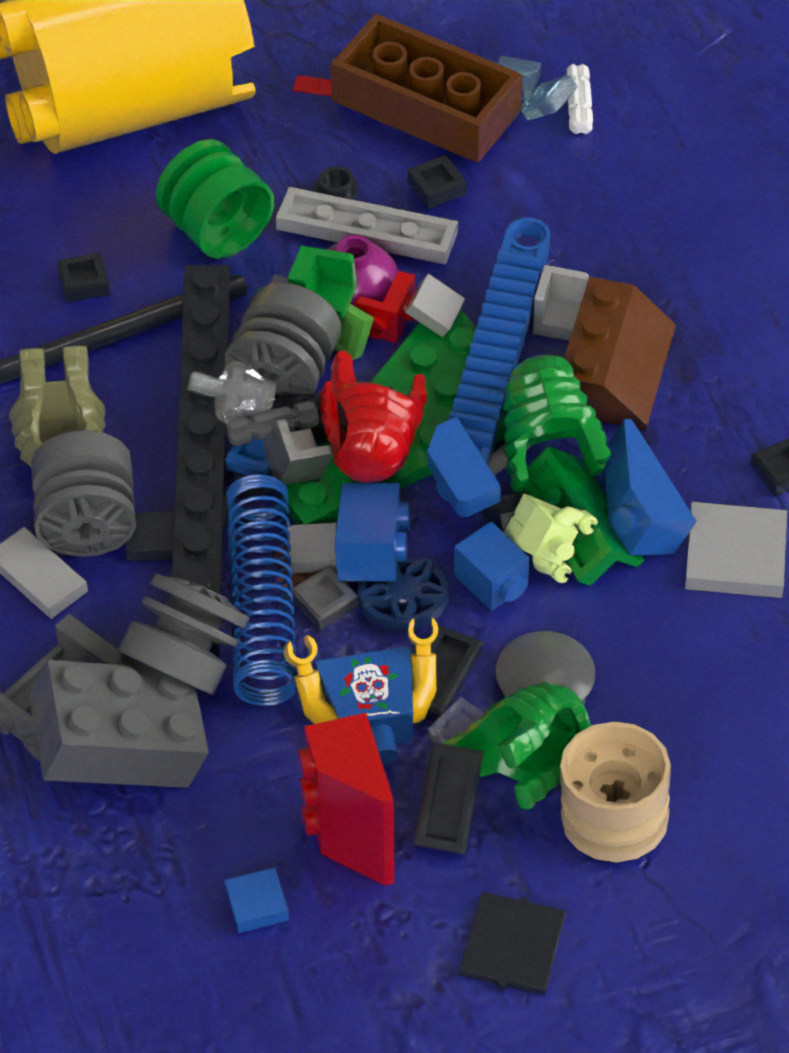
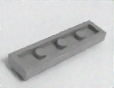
(389, 228)

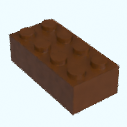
(426, 87)

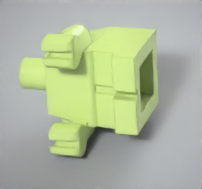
(548, 534)

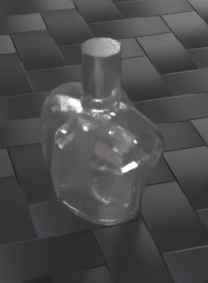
(237, 391)

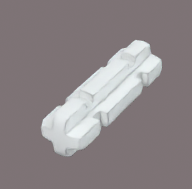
(580, 101)

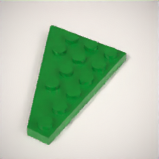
(421, 353)

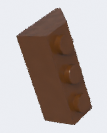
(619, 351)

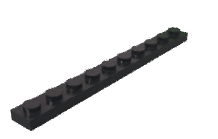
(200, 433)

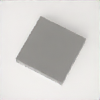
(737, 550)

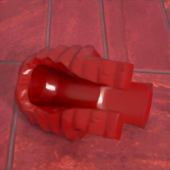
(379, 421)

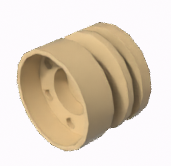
(615, 791)

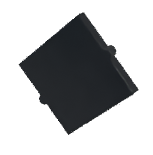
(512, 943)

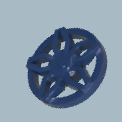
(406, 595)

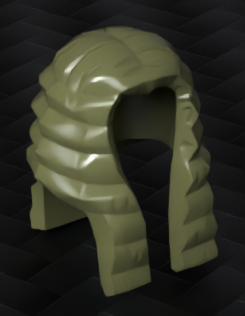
(53, 406)

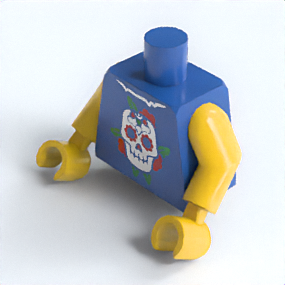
(385, 684)

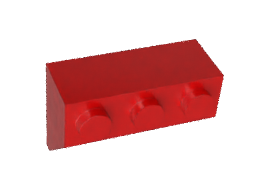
(348, 796)

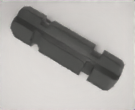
(241, 430)

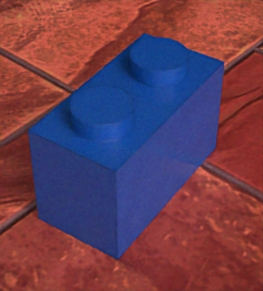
(370, 532)

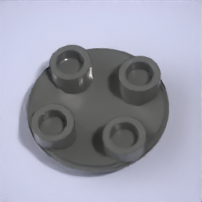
(545, 658)

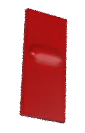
(313, 85)

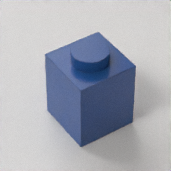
(491, 566)

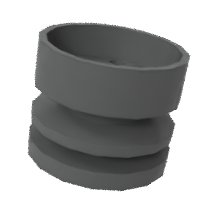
(286, 337)
(83, 493)
(184, 632)

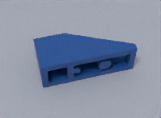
(641, 497)

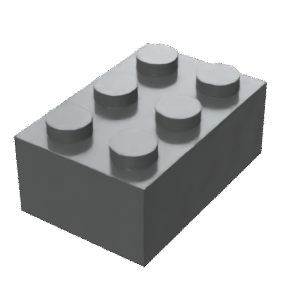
(116, 725)

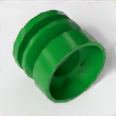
(214, 198)

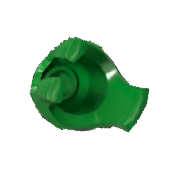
(548, 405)
(527, 737)

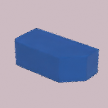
(461, 469)

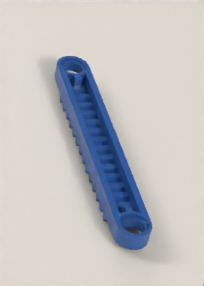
(500, 334)

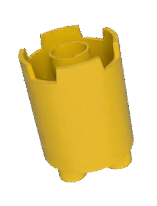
(118, 65)

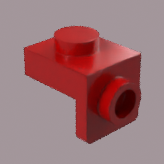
(390, 314)

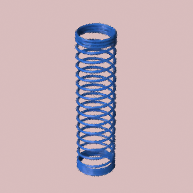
(260, 516)

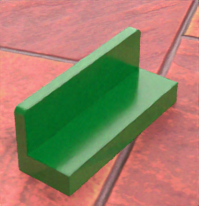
(565, 482)

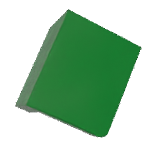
(326, 274)

